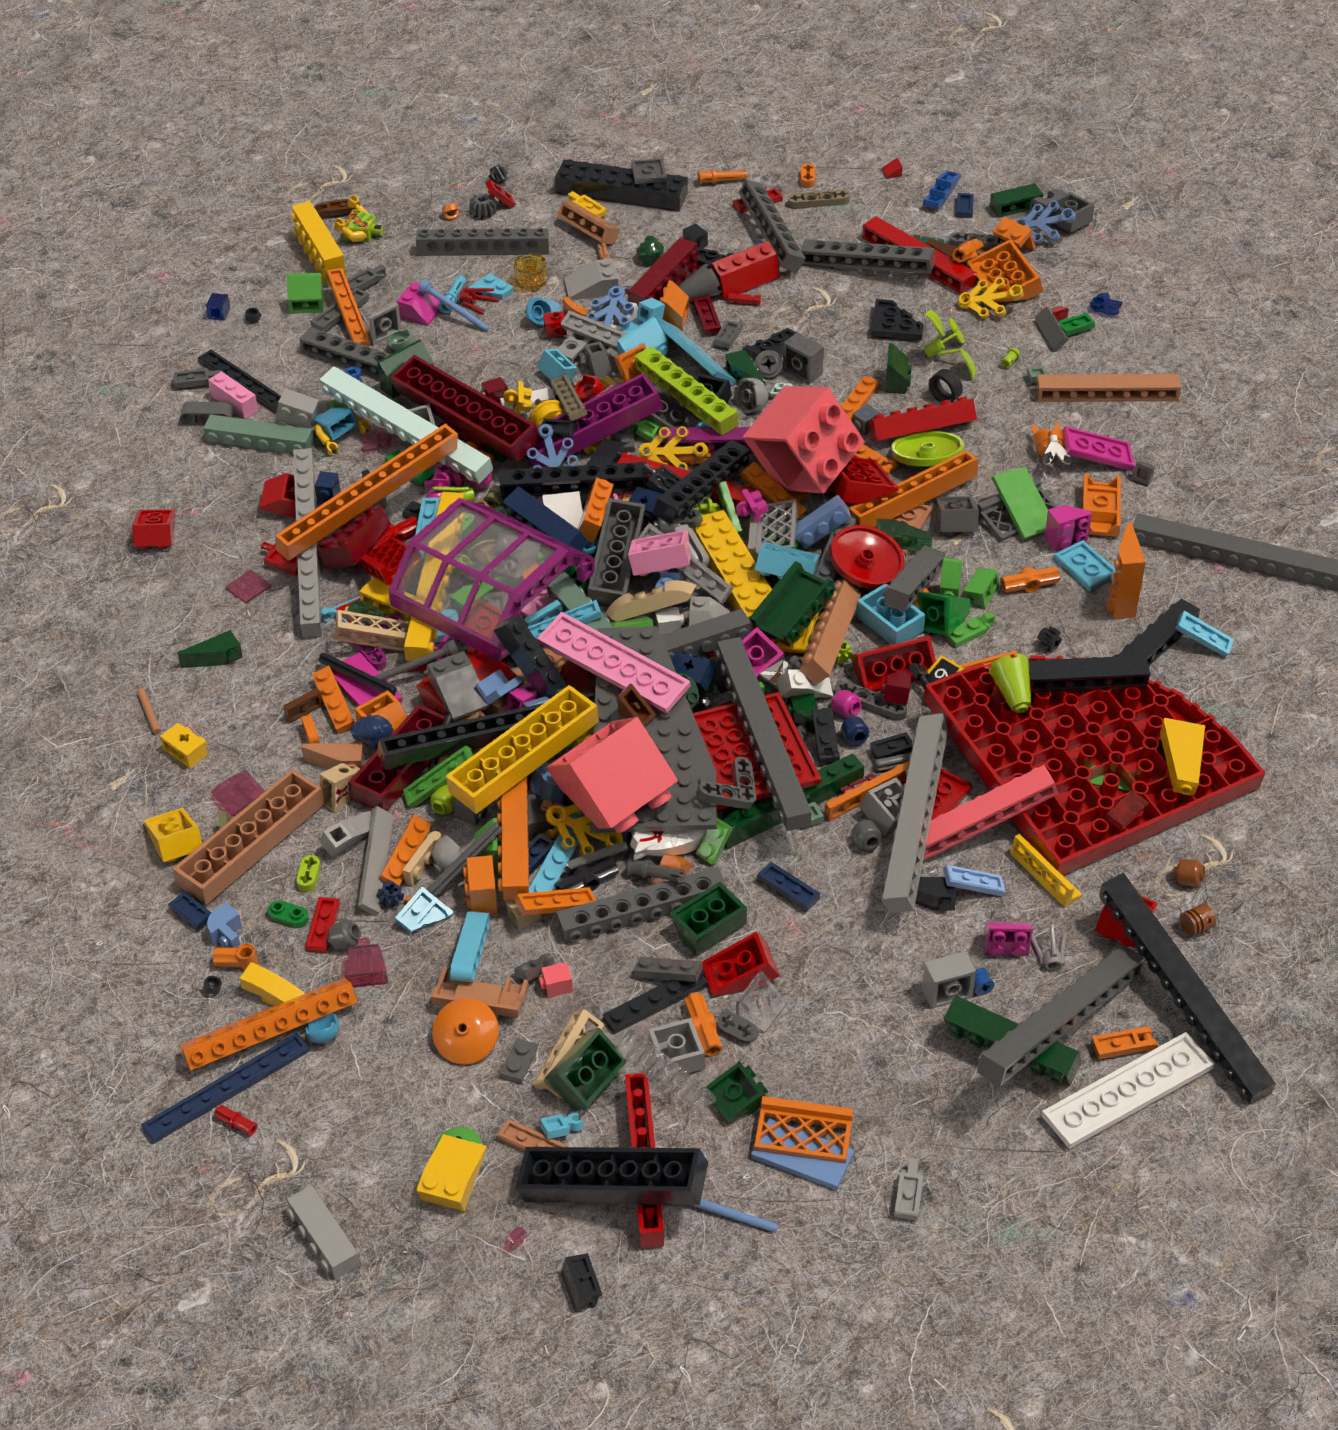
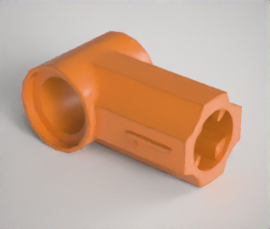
(235, 957)

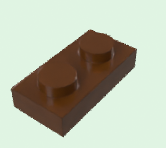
(303, 705)

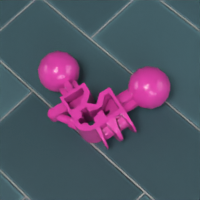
(446, 477)

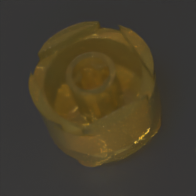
(530, 272)

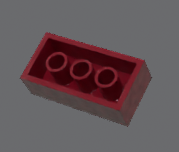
(354, 538)

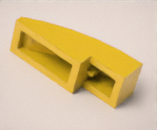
(268, 985)

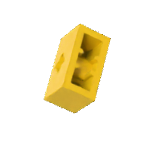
(184, 745)

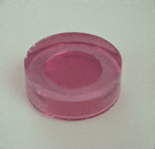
(516, 1238)

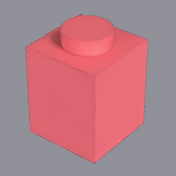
(556, 980)

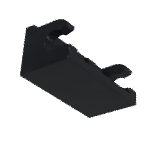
(581, 1281)

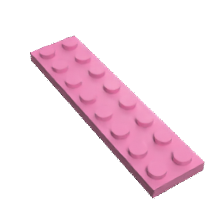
(613, 661)

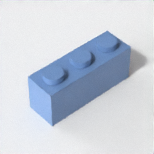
(822, 521)

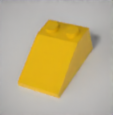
(173, 834)
(451, 1173)

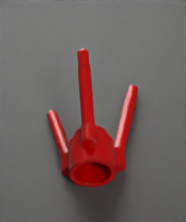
(468, 296)

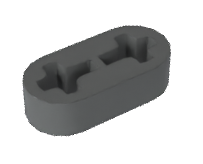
(741, 1022)

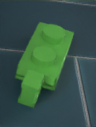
(971, 629)

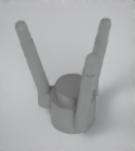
(1052, 958)

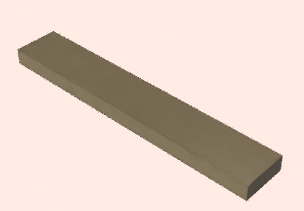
(568, 397)

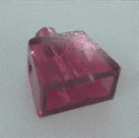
(365, 965)

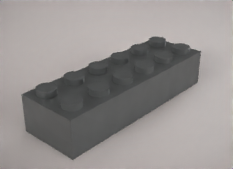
(612, 565)

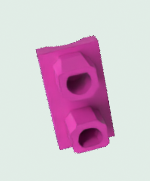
(754, 504)

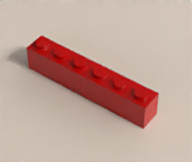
(922, 419)

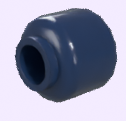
(854, 731)

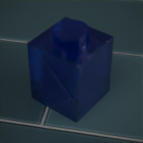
(218, 306)

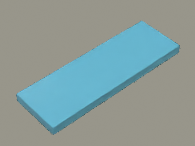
(695, 351)

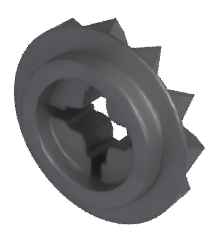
(774, 357)

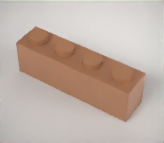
(588, 222)

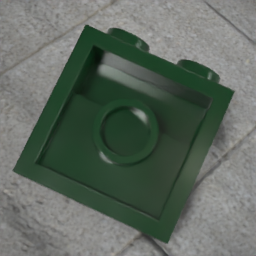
(737, 1092)

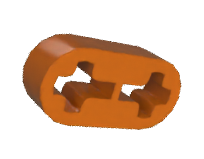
(808, 175)
(310, 729)

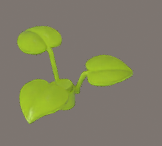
(936, 346)

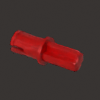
(235, 1120)

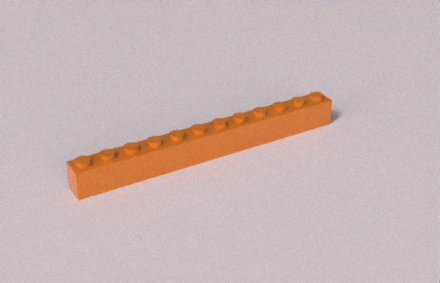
(366, 492)

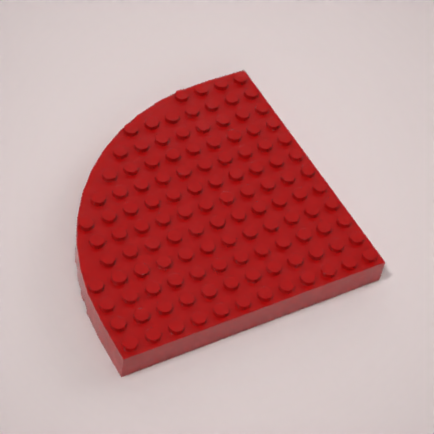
(1084, 729)

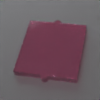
(248, 586)

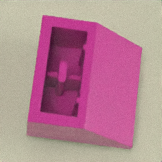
(1067, 526)
(1007, 938)

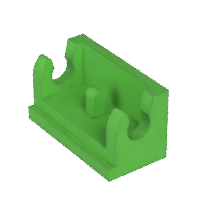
(982, 586)

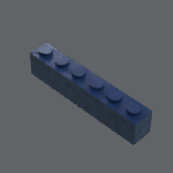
(543, 519)

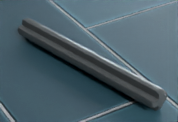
(472, 851)

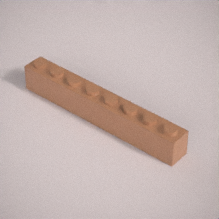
(1107, 387)
(830, 632)

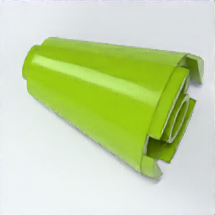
(1013, 681)

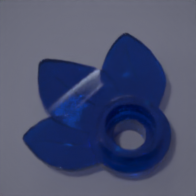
(1104, 304)

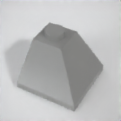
(384, 323)
(704, 609)

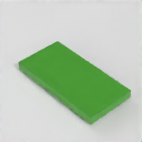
(1022, 501)

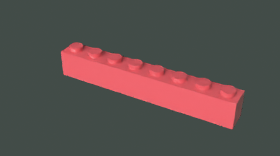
(989, 810)

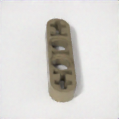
(801, 200)

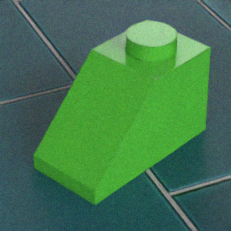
(951, 577)

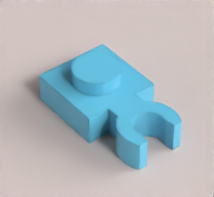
(559, 1126)

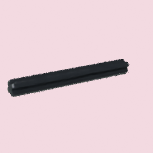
(356, 674)

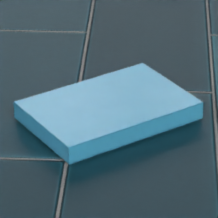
(1085, 565)

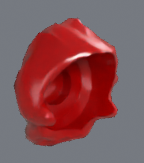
(588, 387)

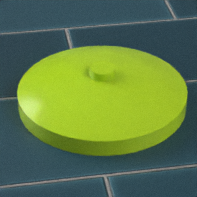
(926, 448)

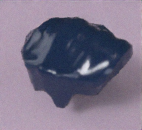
(371, 729)

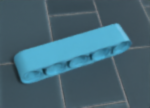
(470, 947)

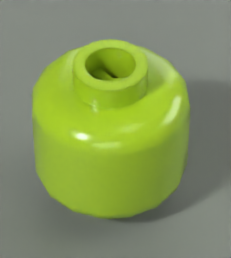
(442, 801)

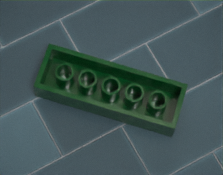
(986, 1027)

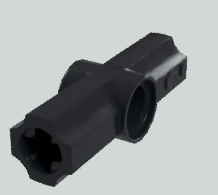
(589, 876)

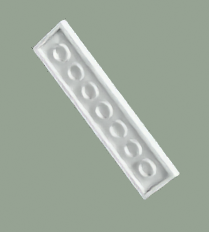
(1127, 1090)

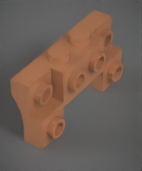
(500, 1000)

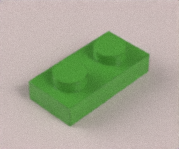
(714, 842)

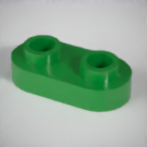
(285, 914)

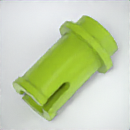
(1012, 355)

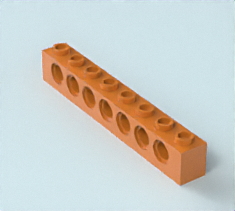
(268, 1023)

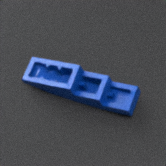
(942, 189)

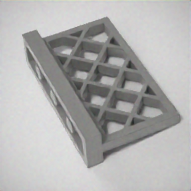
(759, 530)

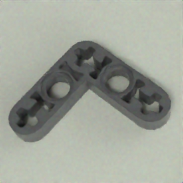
(712, 791)

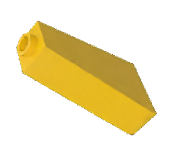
(1183, 753)

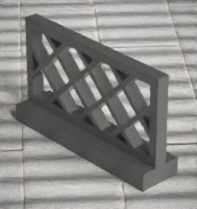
(995, 506)

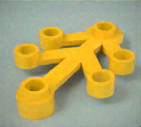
(988, 297)
(669, 449)
(579, 827)

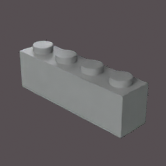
(323, 1232)

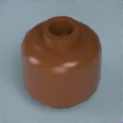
(1189, 873)

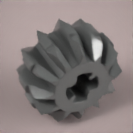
(482, 206)

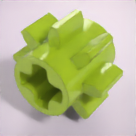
(844, 653)

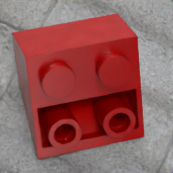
(279, 495)

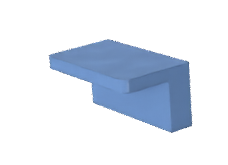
(496, 686)

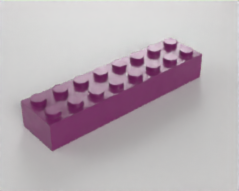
(606, 416)

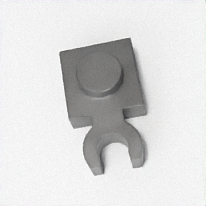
(532, 969)

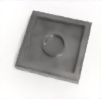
(648, 171)

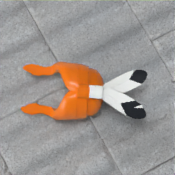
(1050, 444)

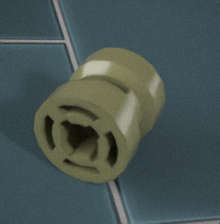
(493, 497)

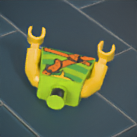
(359, 225)

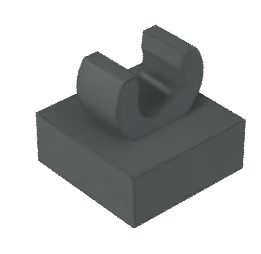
(1143, 472)

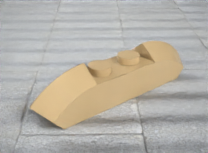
(629, 606)

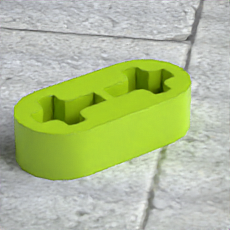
(305, 873)

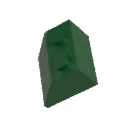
(898, 371)

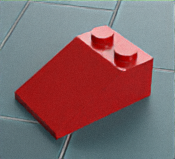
(154, 528)
(1112, 929)
(739, 964)

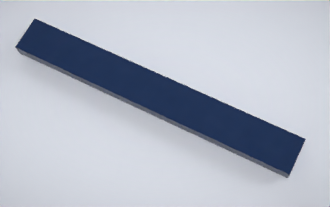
(225, 1088)

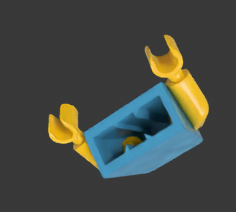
(335, 423)

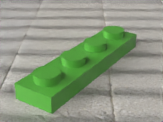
(435, 778)

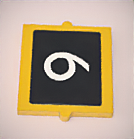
(942, 668)

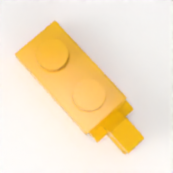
(587, 203)

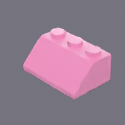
(660, 553)

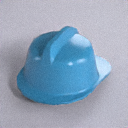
(538, 306)

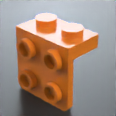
(1019, 234)

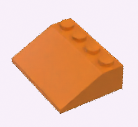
(1010, 264)
(1127, 577)

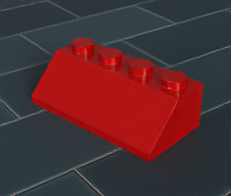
(746, 269)
(875, 664)

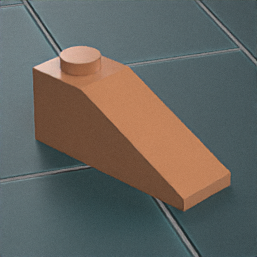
(332, 754)

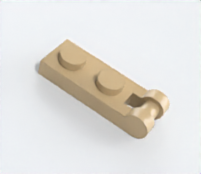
(421, 859)

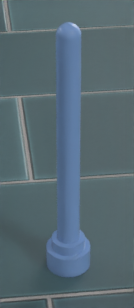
(426, 287)
(737, 1215)

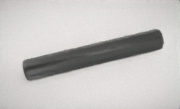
(892, 762)

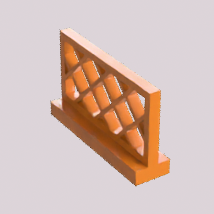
(806, 1115)

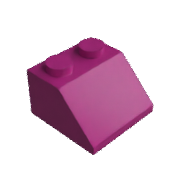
(417, 306)
(761, 651)

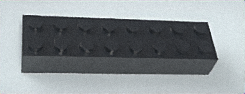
(618, 185)
(612, 1175)

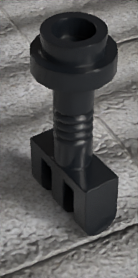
(920, 672)

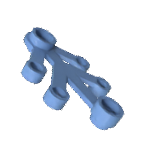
(1043, 220)
(612, 310)
(553, 460)

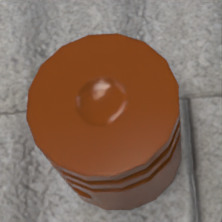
(1194, 920)

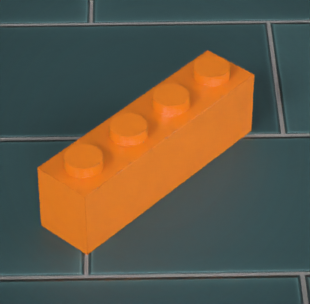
(595, 509)

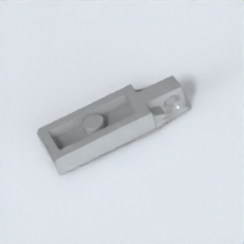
(909, 1192)

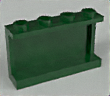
(792, 604)

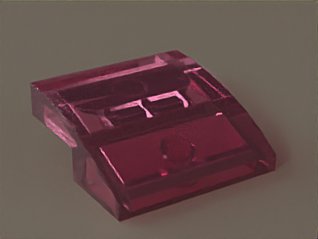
(237, 792)

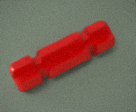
(744, 299)

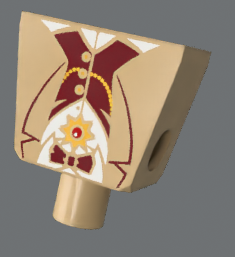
(335, 786)

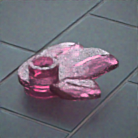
(376, 439)

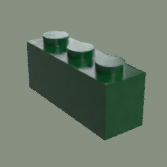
(1013, 200)

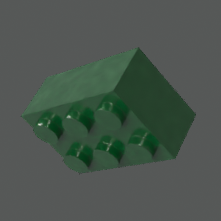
(586, 1069)

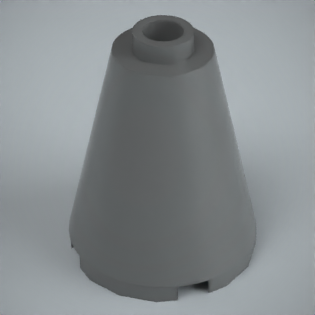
(701, 284)

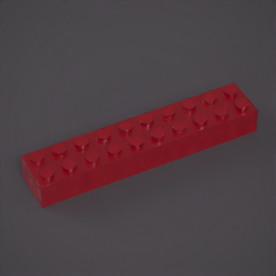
(466, 408)

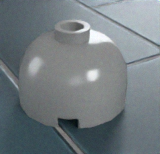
(751, 395)
(445, 853)

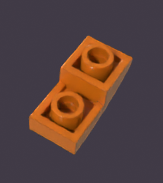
(569, 305)

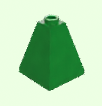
(942, 611)

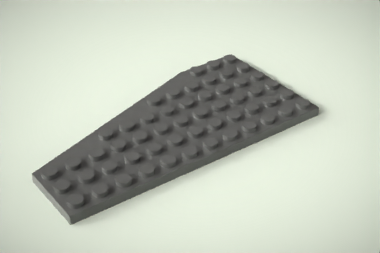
(675, 737)

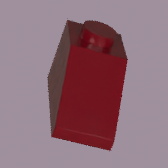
(897, 687)

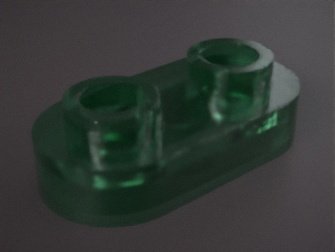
(364, 608)

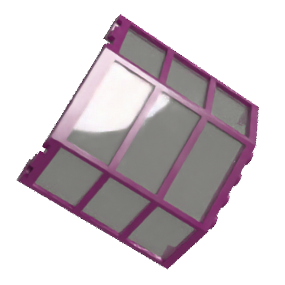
(478, 570)

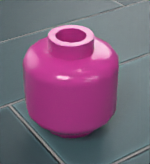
(846, 703)

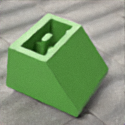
(305, 293)

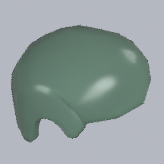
(400, 339)

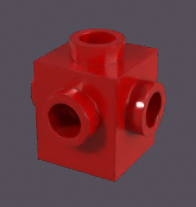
(552, 324)

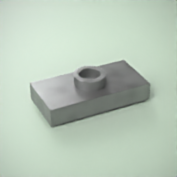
(727, 334)

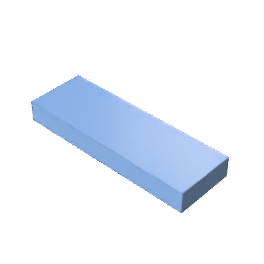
(974, 880)

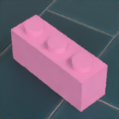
(229, 391)

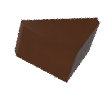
(632, 705)

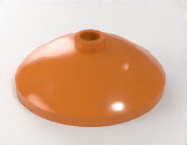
(472, 1044)

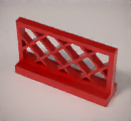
(383, 560)

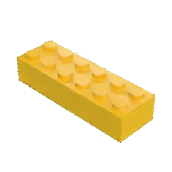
(316, 239)

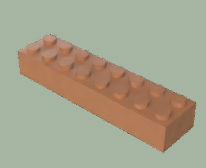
(248, 836)

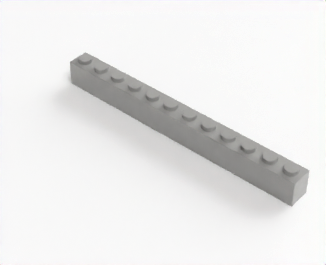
(308, 559)
(915, 814)

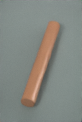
(149, 711)

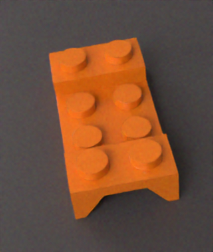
(1105, 505)

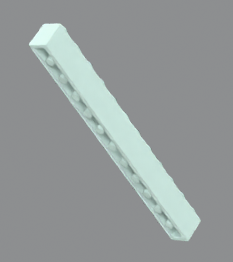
(400, 421)

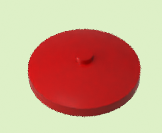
(866, 556)

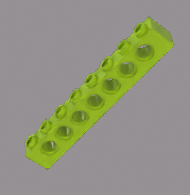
(687, 390)

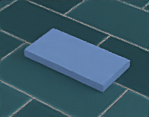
(818, 1171)

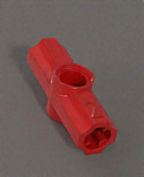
(399, 531)

